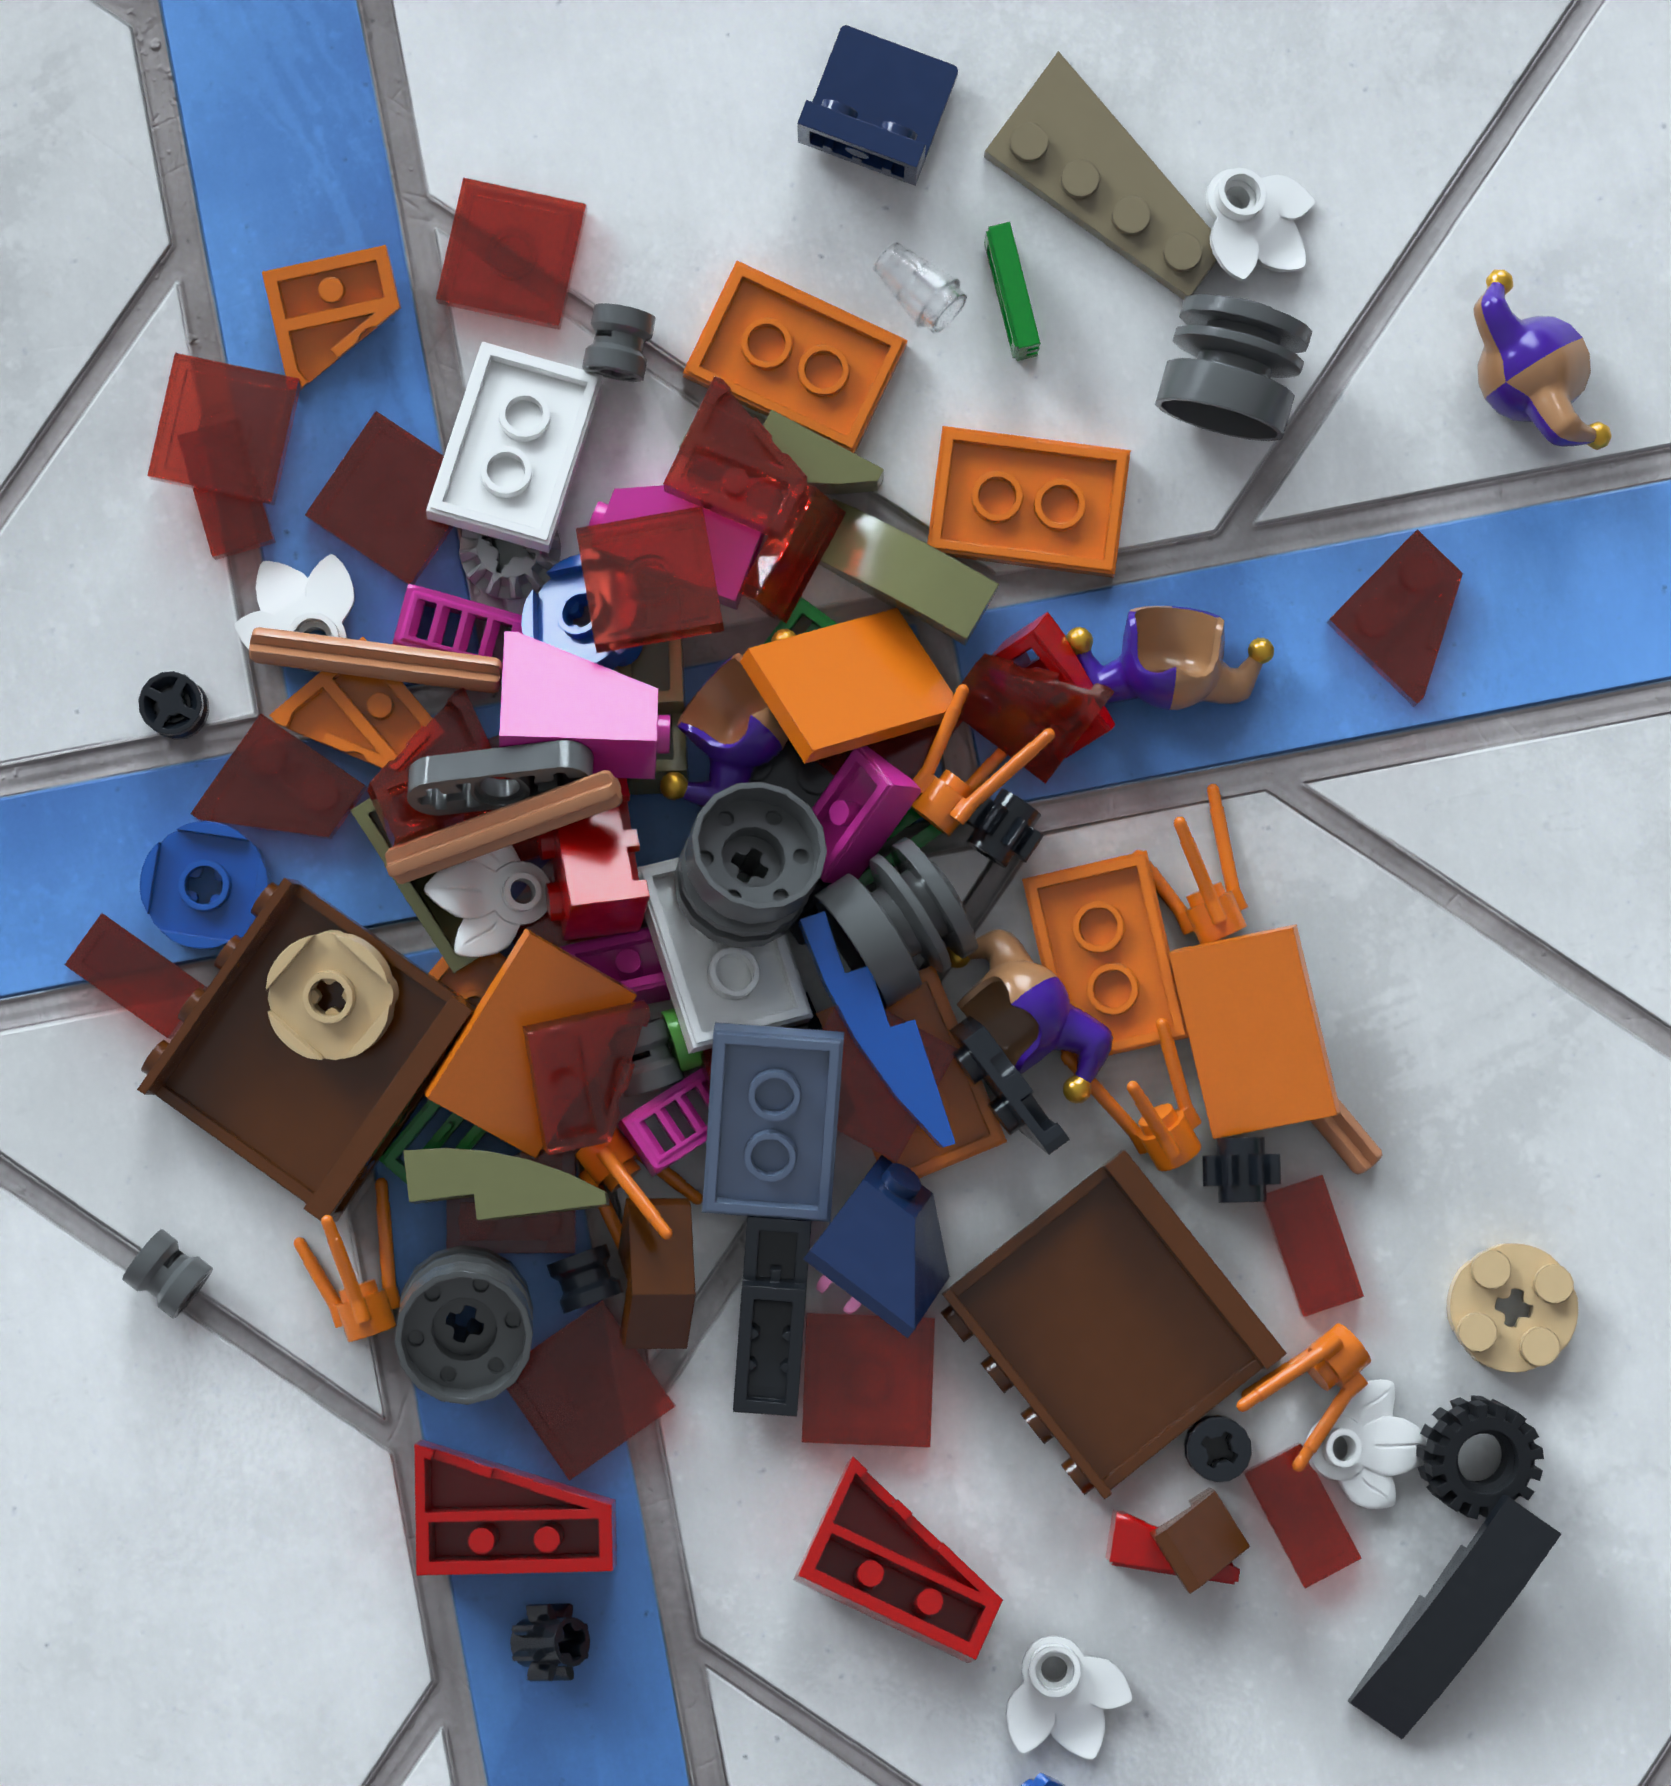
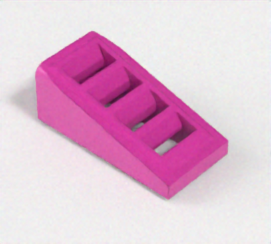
(412, 610)
(643, 1140)

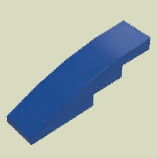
(893, 1051)

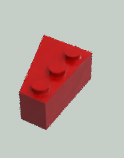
(595, 874)
(505, 1520)
(895, 1570)

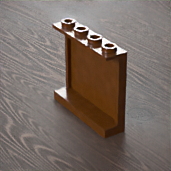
(293, 1116)
(1110, 1325)

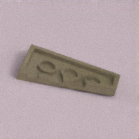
(1097, 175)

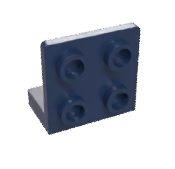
(877, 104)

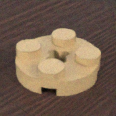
(294, 999)
(1544, 1287)

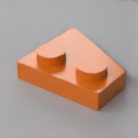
(329, 307)
(354, 715)

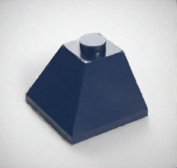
(886, 1246)

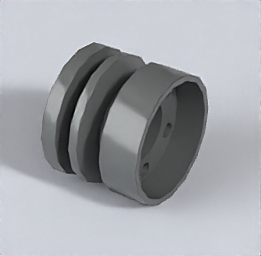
(1236, 354)
(758, 833)
(897, 920)
(457, 1360)

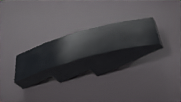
(772, 1316)
(1454, 1617)

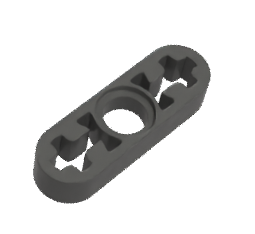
(463, 782)

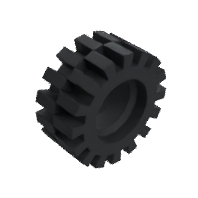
(1449, 1435)

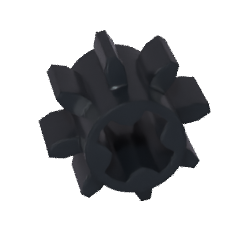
(1004, 829)
(1241, 1170)
(550, 1642)

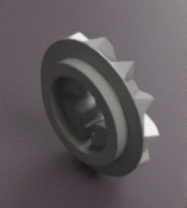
(517, 578)

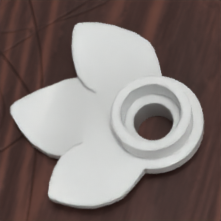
(1264, 227)
(301, 603)
(482, 897)
(1376, 1447)
(1065, 1706)

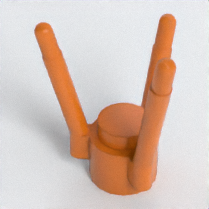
(948, 799)
(1212, 910)
(1163, 1130)
(615, 1167)
(361, 1306)
(1329, 1361)

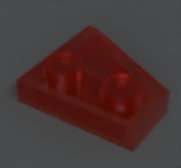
(450, 731)

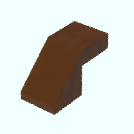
(658, 1276)
(1200, 1540)

